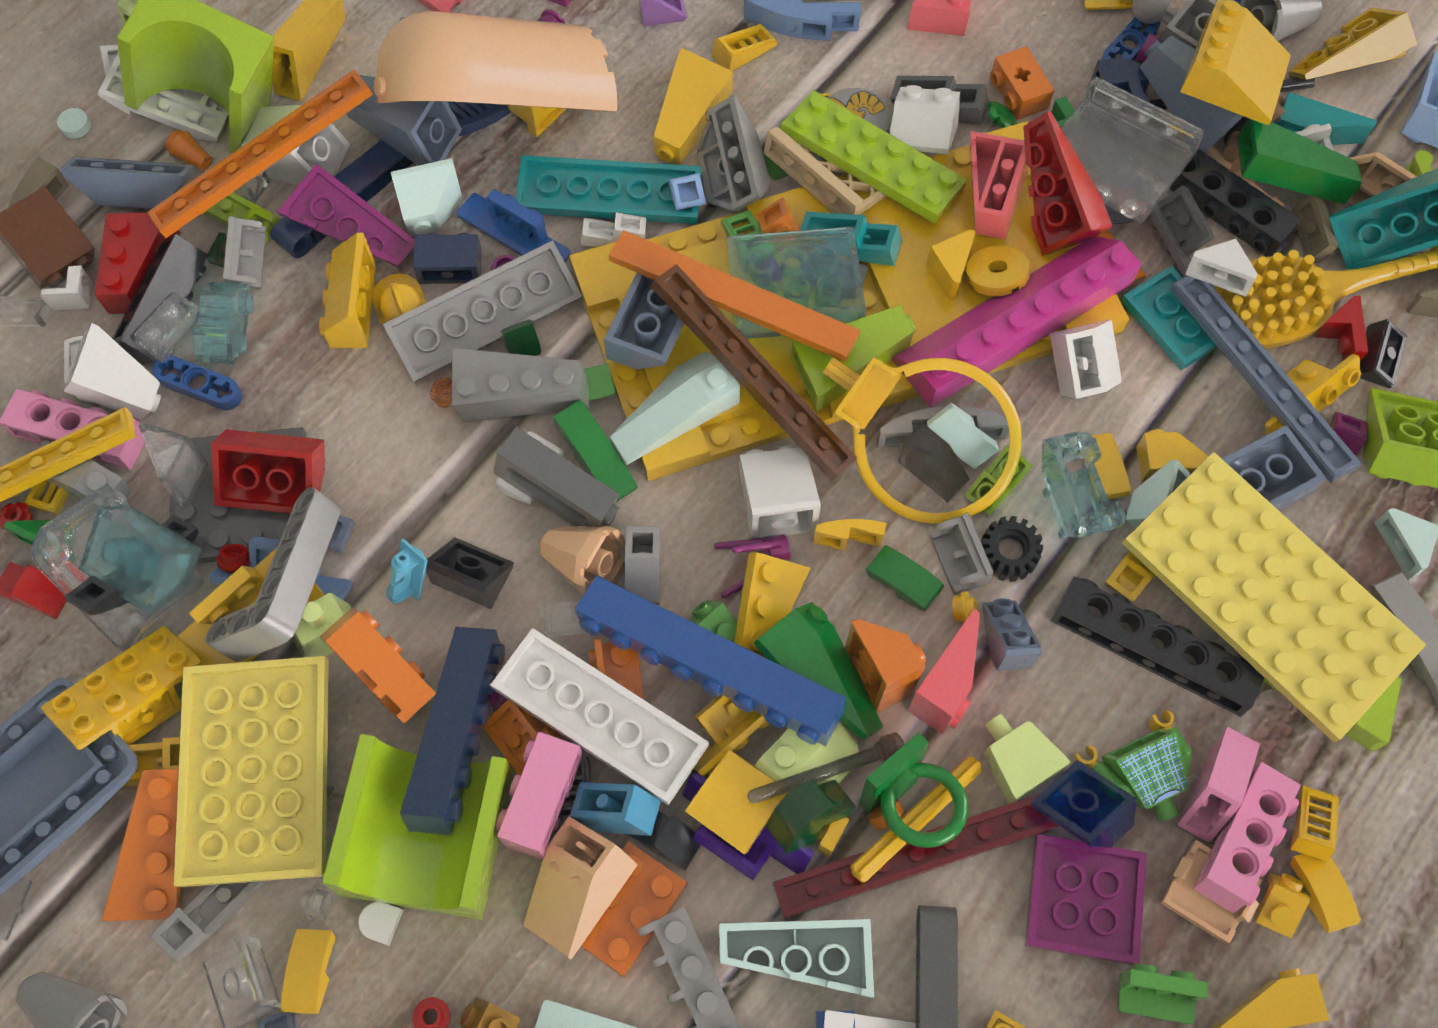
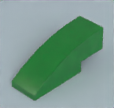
(593, 448)

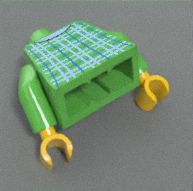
(1148, 767)

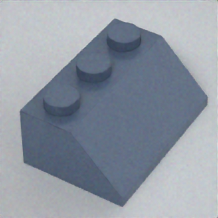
(642, 328)
(1277, 468)

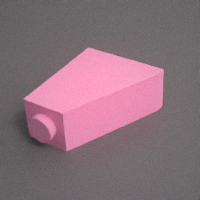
(1219, 785)

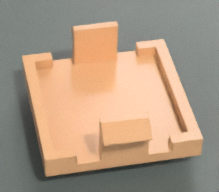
(1196, 907)

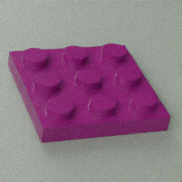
(1086, 900)

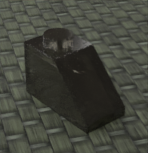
(933, 463)

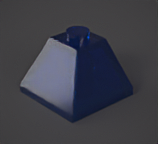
(1088, 806)

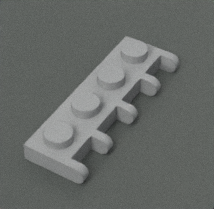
(691, 970)

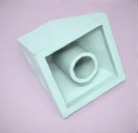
(427, 195)
(1155, 491)

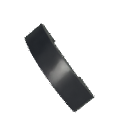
(99, 597)

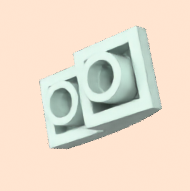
(964, 438)

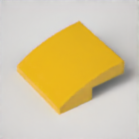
(724, 802)

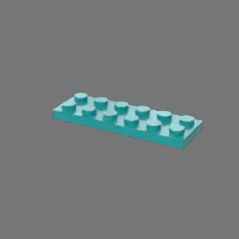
(602, 188)

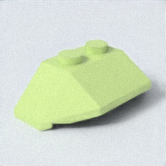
(792, 755)

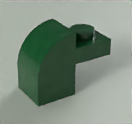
(805, 812)

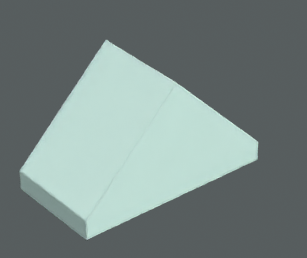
(1408, 539)

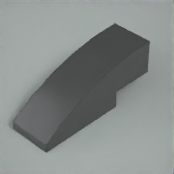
(972, 96)

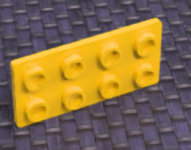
(232, 595)
(126, 693)

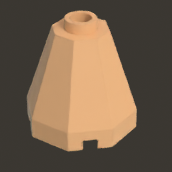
(583, 553)

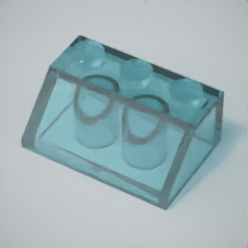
(138, 557)

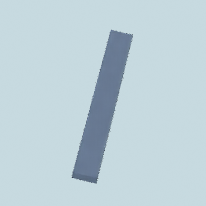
(1266, 377)

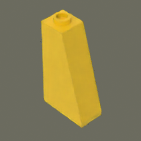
(303, 45)
(692, 91)

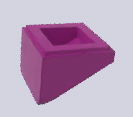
(1350, 430)

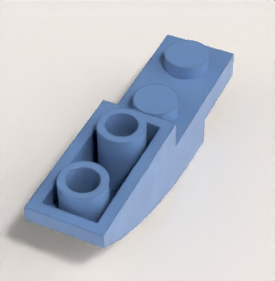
(802, 19)

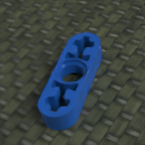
(1131, 33)
(205, 393)

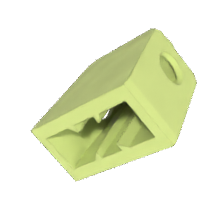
(315, 620)
(1021, 758)

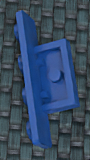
(508, 222)

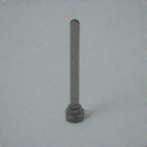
(882, 751)

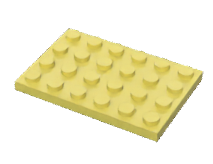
(252, 772)

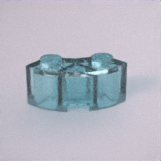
(222, 322)

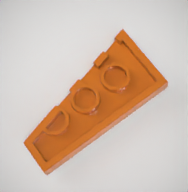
(146, 863)

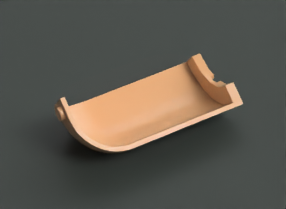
(494, 63)

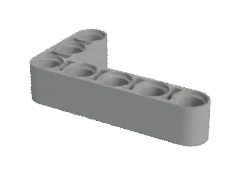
(286, 584)

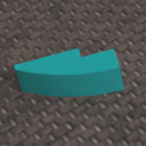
(874, 241)

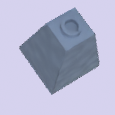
(1166, 72)
(414, 128)

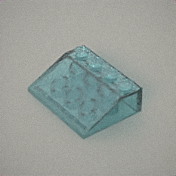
(803, 266)

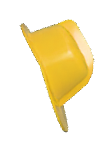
(396, 296)

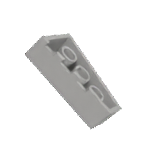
(512, 385)

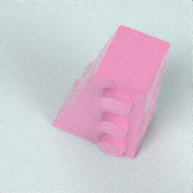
(538, 795)

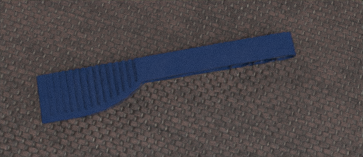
(373, 172)

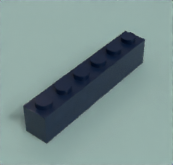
(452, 732)

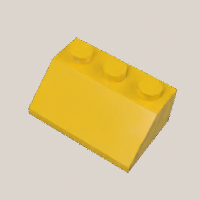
(349, 294)

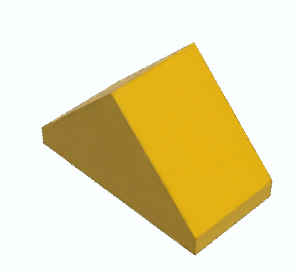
(949, 260)

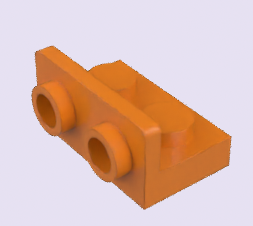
(618, 665)
(512, 730)

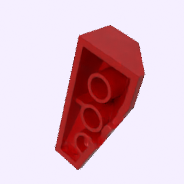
(1063, 194)

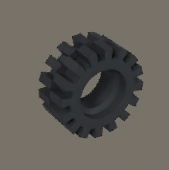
(1021, 533)

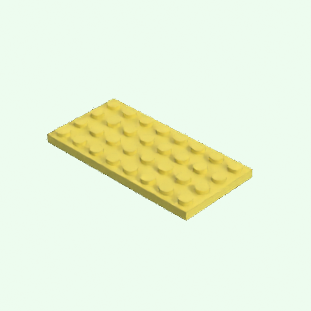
(1274, 596)

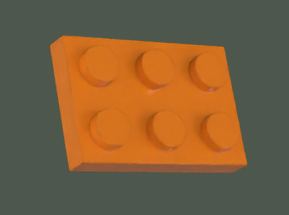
(642, 899)

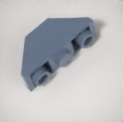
(1009, 636)

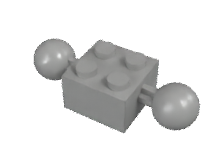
(1182, 24)

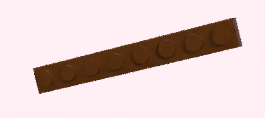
(753, 372)

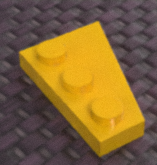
(767, 596)

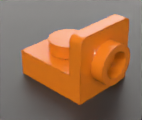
(777, 218)

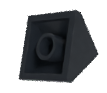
(469, 571)

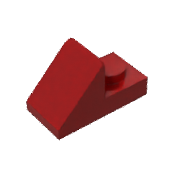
(1349, 329)
(31, 589)

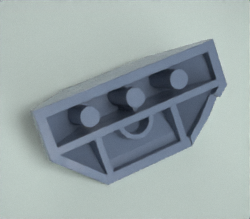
(126, 182)

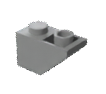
(643, 561)

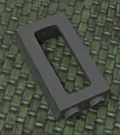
(555, 481)

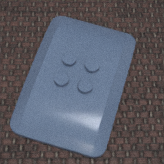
(50, 784)

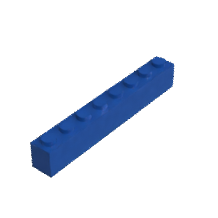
(711, 661)

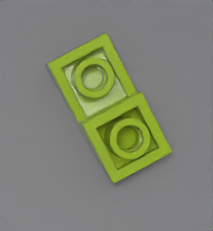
(990, 477)

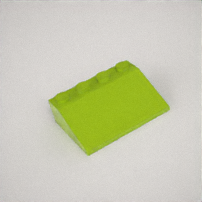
(1402, 438)

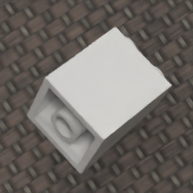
(324, 148)
(779, 492)

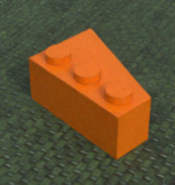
(378, 664)

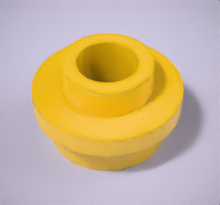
(963, 606)

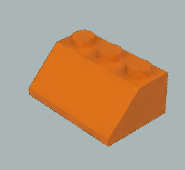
(885, 662)

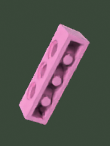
(28, 409)
(1219, 877)

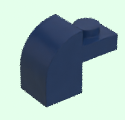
(1124, 75)

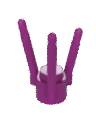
(771, 546)

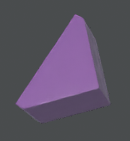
(662, 11)

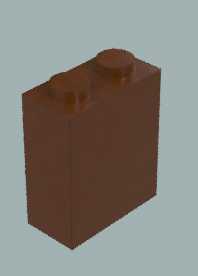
(44, 238)

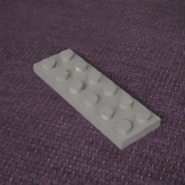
(480, 309)

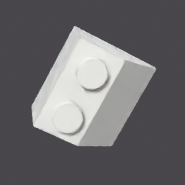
(926, 118)

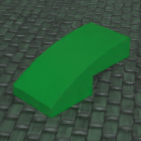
(906, 577)

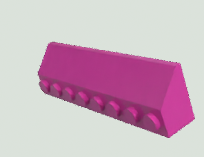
(1020, 319)

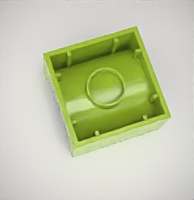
(200, 51)
(385, 863)

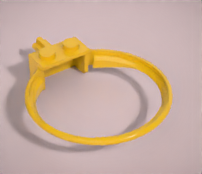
(868, 393)

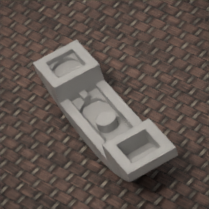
(901, 429)
(202, 917)

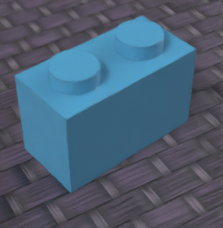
(615, 808)

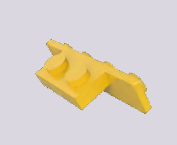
(1321, 384)
(727, 729)

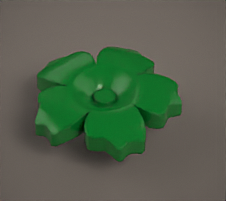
(1000, 114)

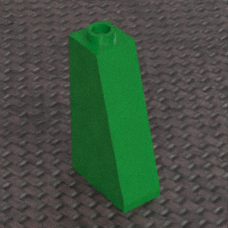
(1296, 163)

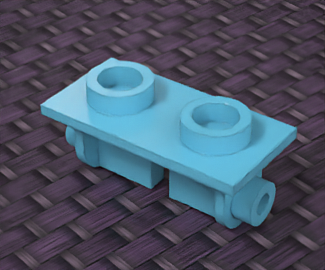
(406, 573)

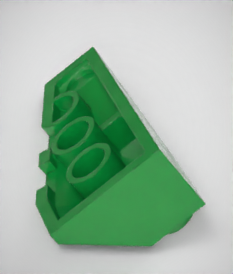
(813, 649)

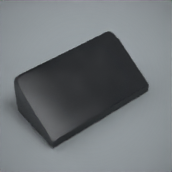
(1384, 353)

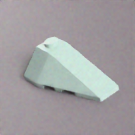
(680, 403)

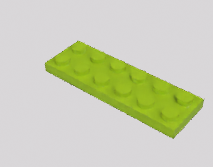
(873, 156)

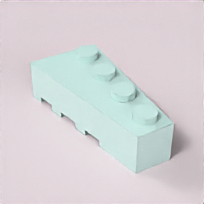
(812, 952)

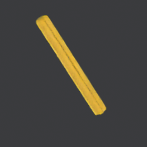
(915, 818)

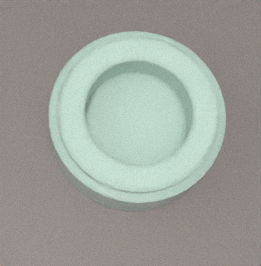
(74, 123)

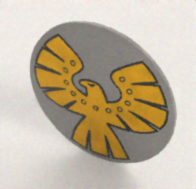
(865, 105)

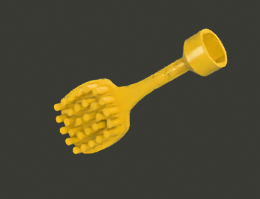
(1296, 297)

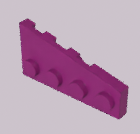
(339, 213)

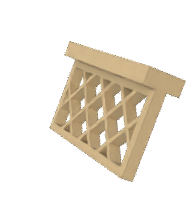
(817, 175)

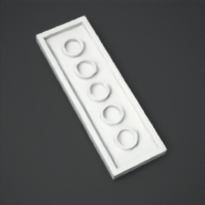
(600, 716)

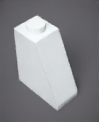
(111, 376)

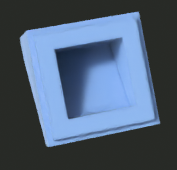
(687, 191)

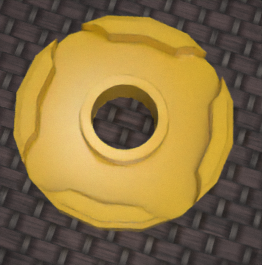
(992, 258)

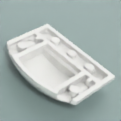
(173, 107)

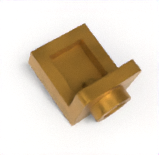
(486, 1015)

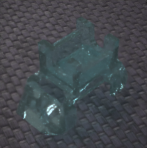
(1078, 495)

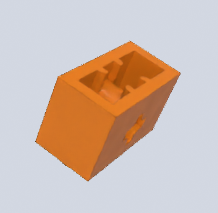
(1021, 83)

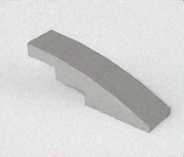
(1405, 603)

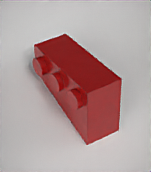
(125, 256)

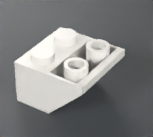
(1086, 359)

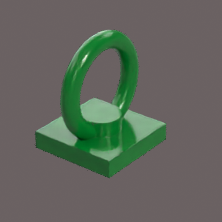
(897, 777)

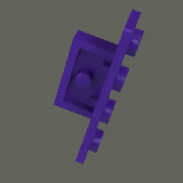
(758, 854)

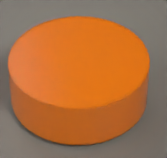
(876, 817)

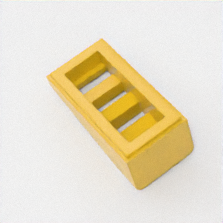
(729, 57)
(1309, 844)

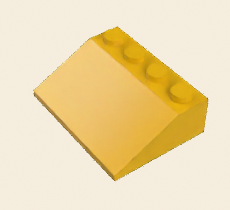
(1237, 64)

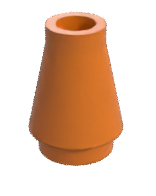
(186, 149)

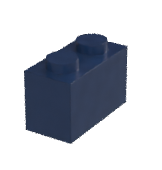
(447, 258)

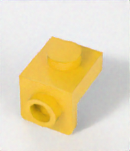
(1282, 904)

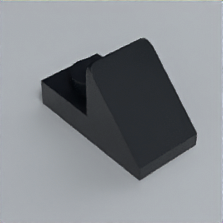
(670, 840)

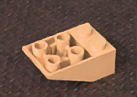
(575, 886)

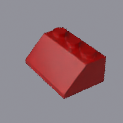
(265, 469)

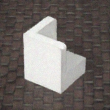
(71, 293)

